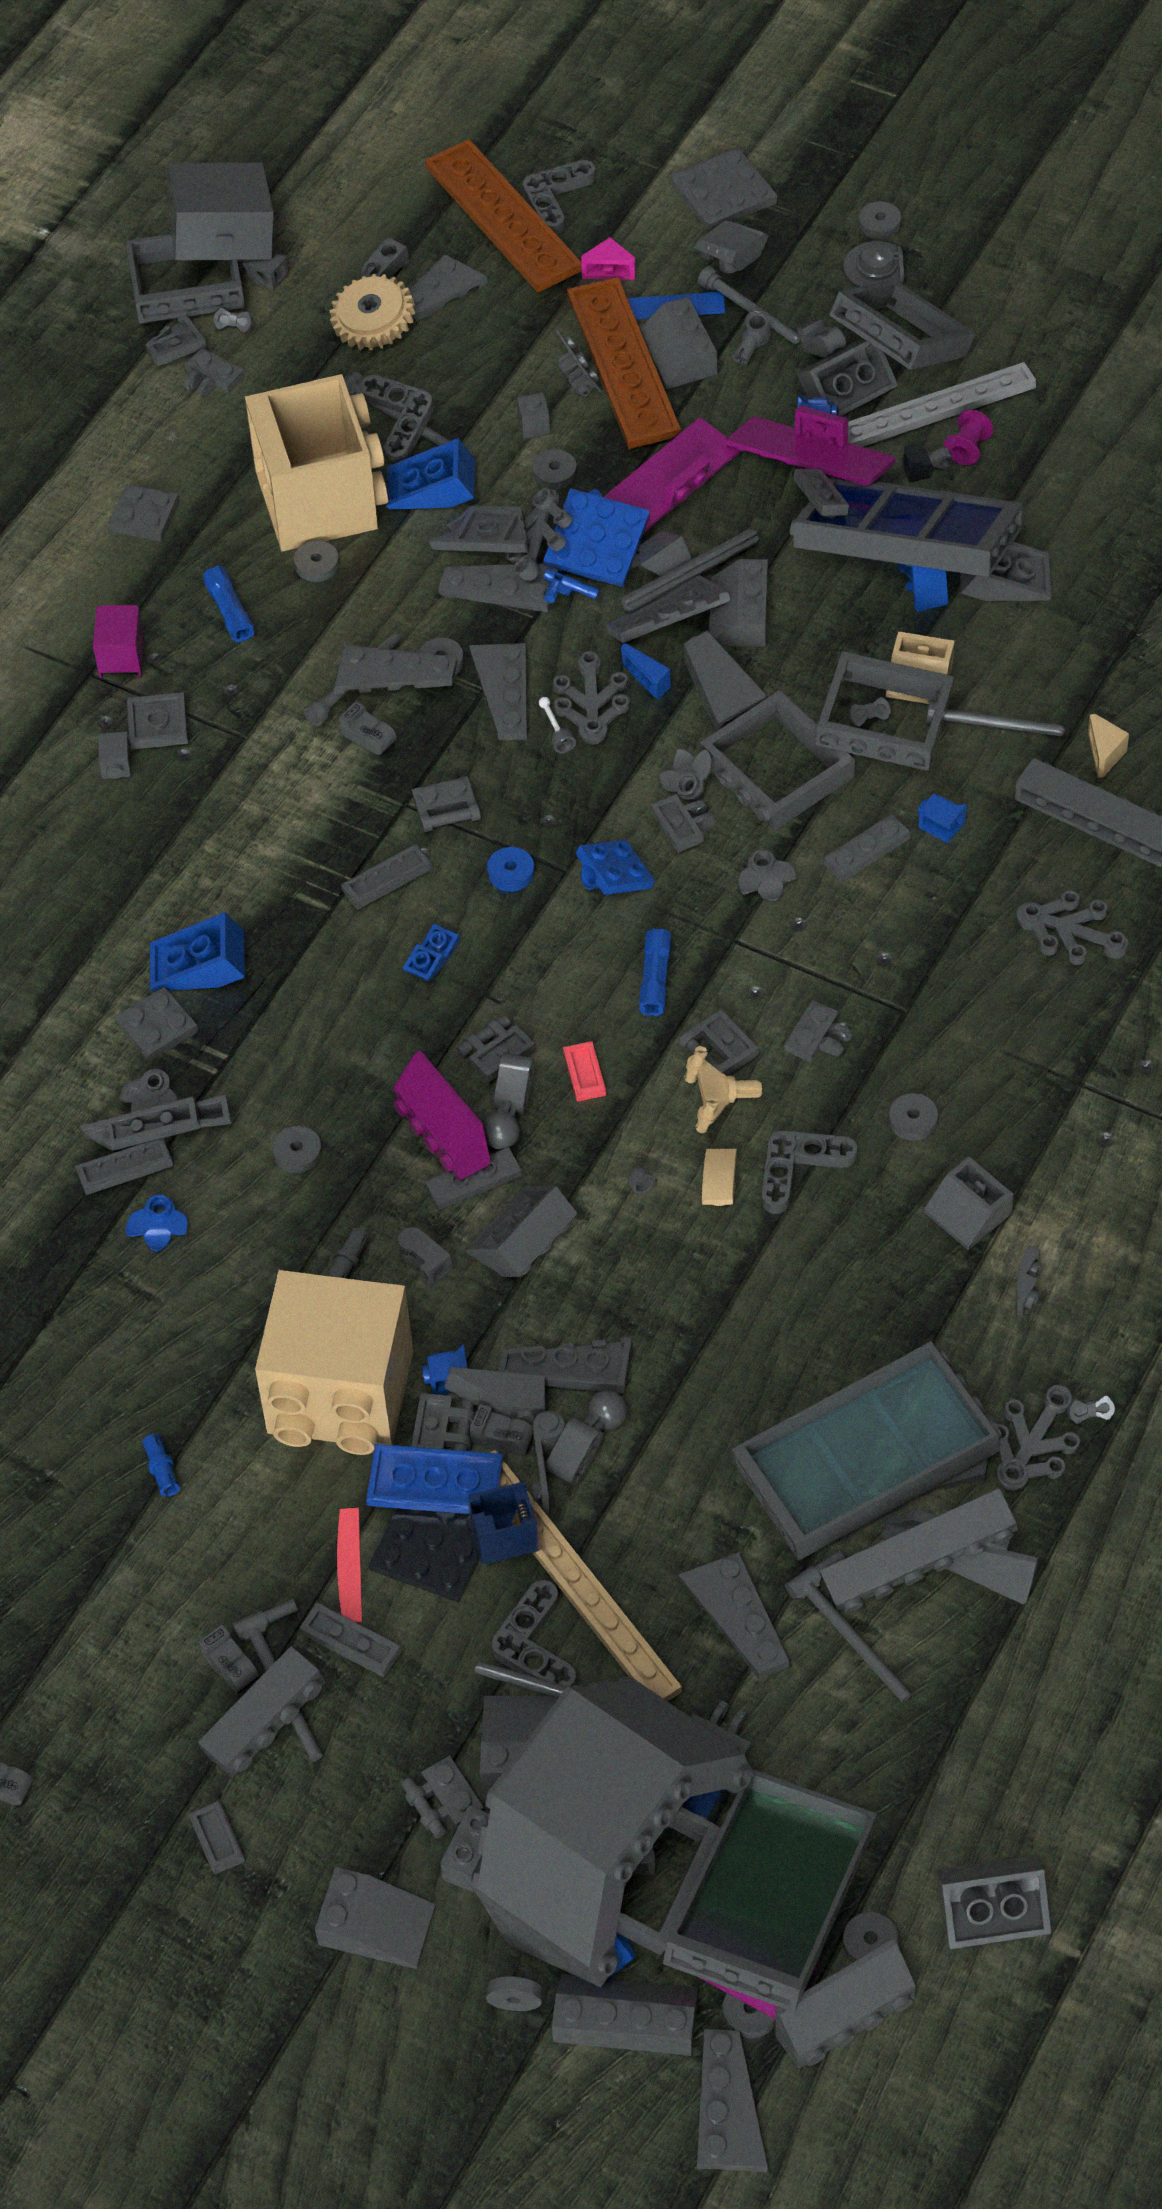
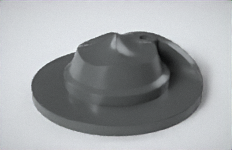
(874, 263)

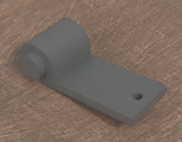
(546, 1432)

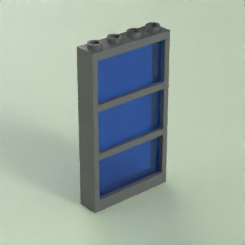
(913, 527)

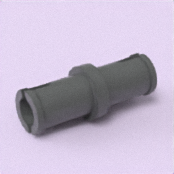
(348, 1256)

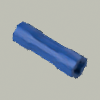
(235, 617)
(653, 986)

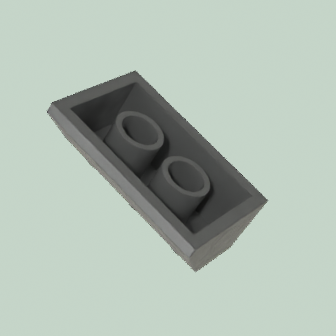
(679, 344)
(849, 376)
(744, 617)
(523, 1230)
(993, 1901)

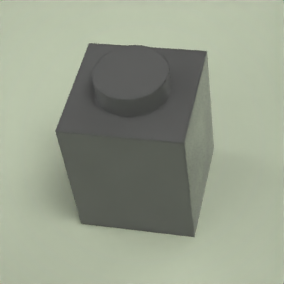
(533, 415)
(114, 755)

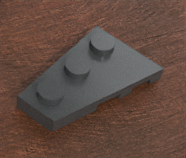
(442, 283)

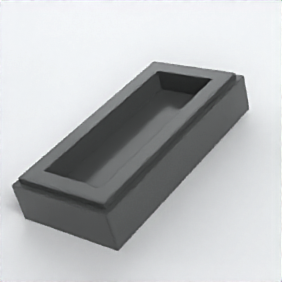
(216, 1837)

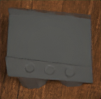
(732, 246)

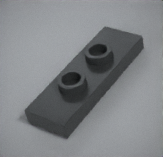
(386, 876)
(124, 1166)
(448, 1190)

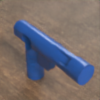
(565, 585)

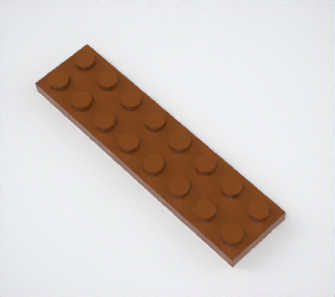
(503, 215)
(623, 363)

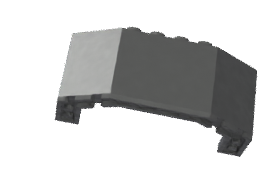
(584, 1813)

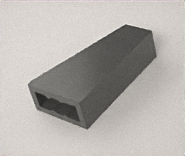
(719, 681)

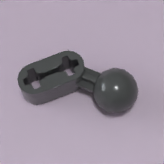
(510, 1098)
(582, 1438)

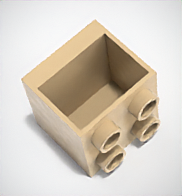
(316, 461)
(334, 1361)

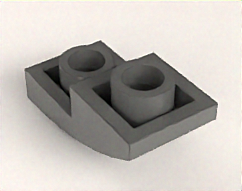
(1027, 1280)

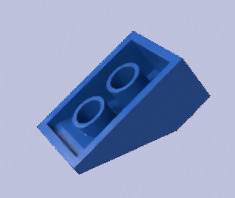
(432, 478)
(199, 956)

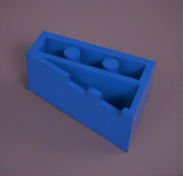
(927, 585)

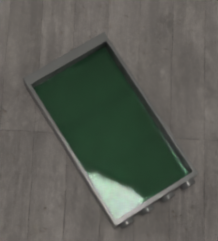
(770, 1890)

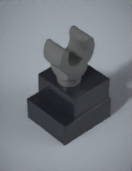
(918, 463)

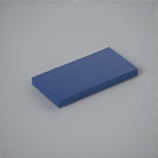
(430, 1477)

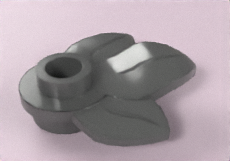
(686, 771)
(765, 879)
(143, 1096)

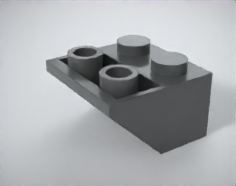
(969, 1203)

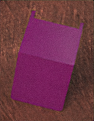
(118, 639)

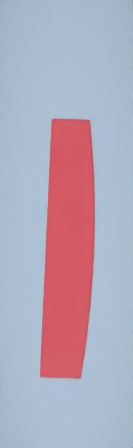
(349, 1564)

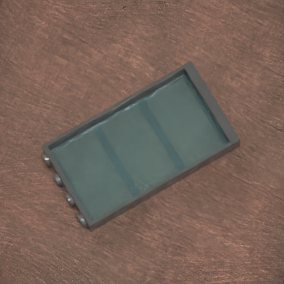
(866, 1450)

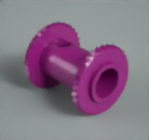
(973, 428)

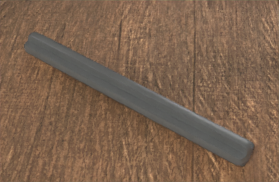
(689, 570)

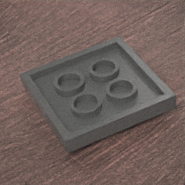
(723, 189)

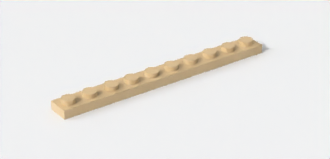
(596, 1604)

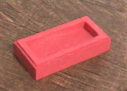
(584, 1071)

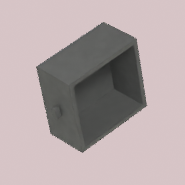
(219, 211)

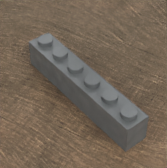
(1091, 810)
(919, 1550)

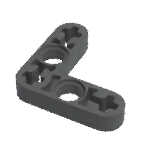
(546, 193)
(407, 408)
(795, 1154)
(522, 1637)

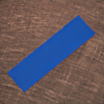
(703, 303)

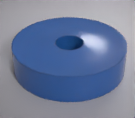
(510, 879)

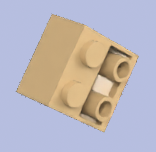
(922, 653)

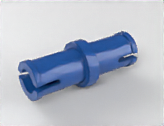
(160, 1465)

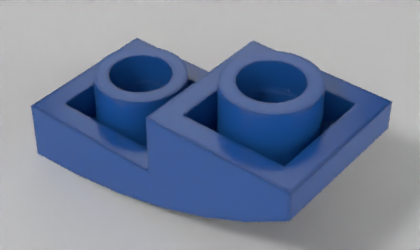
(432, 954)

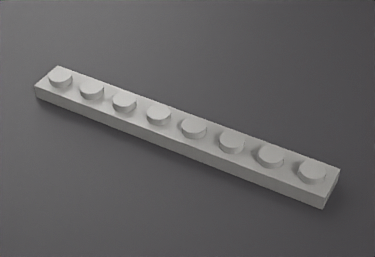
(940, 405)

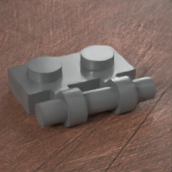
(487, 1057)
(433, 1422)
(449, 1789)

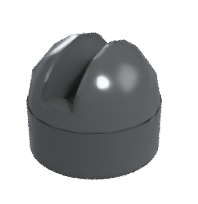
(640, 1180)

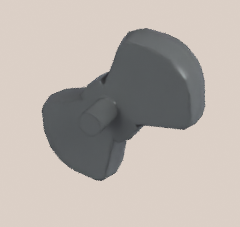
(224, 318)
(859, 713)
(1102, 1407)

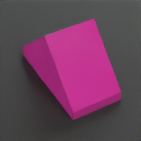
(608, 262)

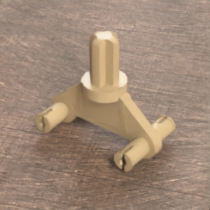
(716, 1088)

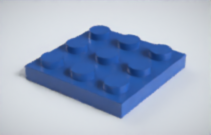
(599, 538)

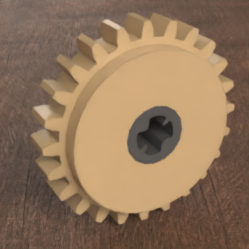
(372, 312)

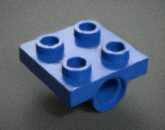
(613, 868)

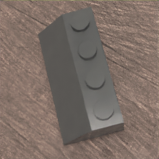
(846, 2005)
(625, 2015)

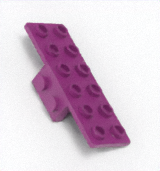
(814, 443)
(675, 471)

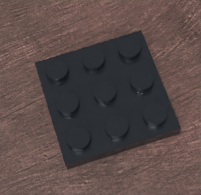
(428, 1551)

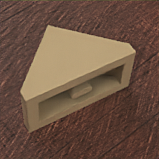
(1107, 743)

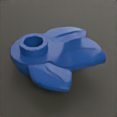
(157, 1226)

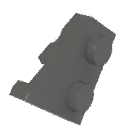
(175, 342)

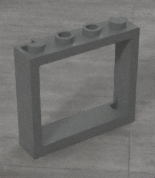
(181, 301)
(856, 311)
(893, 678)
(777, 814)
(705, 1834)

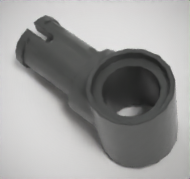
(752, 337)

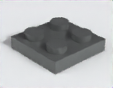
(143, 512)
(157, 720)
(156, 1024)

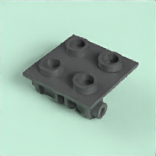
(575, 368)

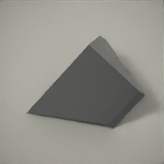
(663, 553)

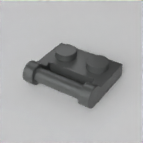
(444, 798)
(725, 1038)

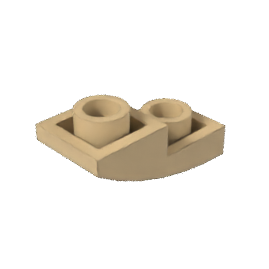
(719, 1177)

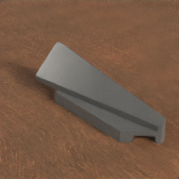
(159, 1122)
(993, 1568)

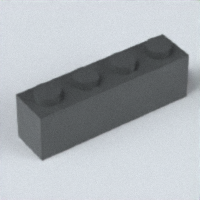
(262, 1712)

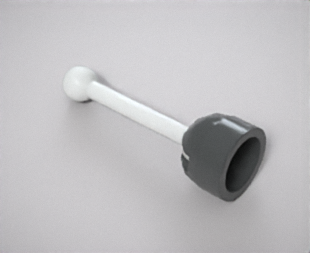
(560, 733)

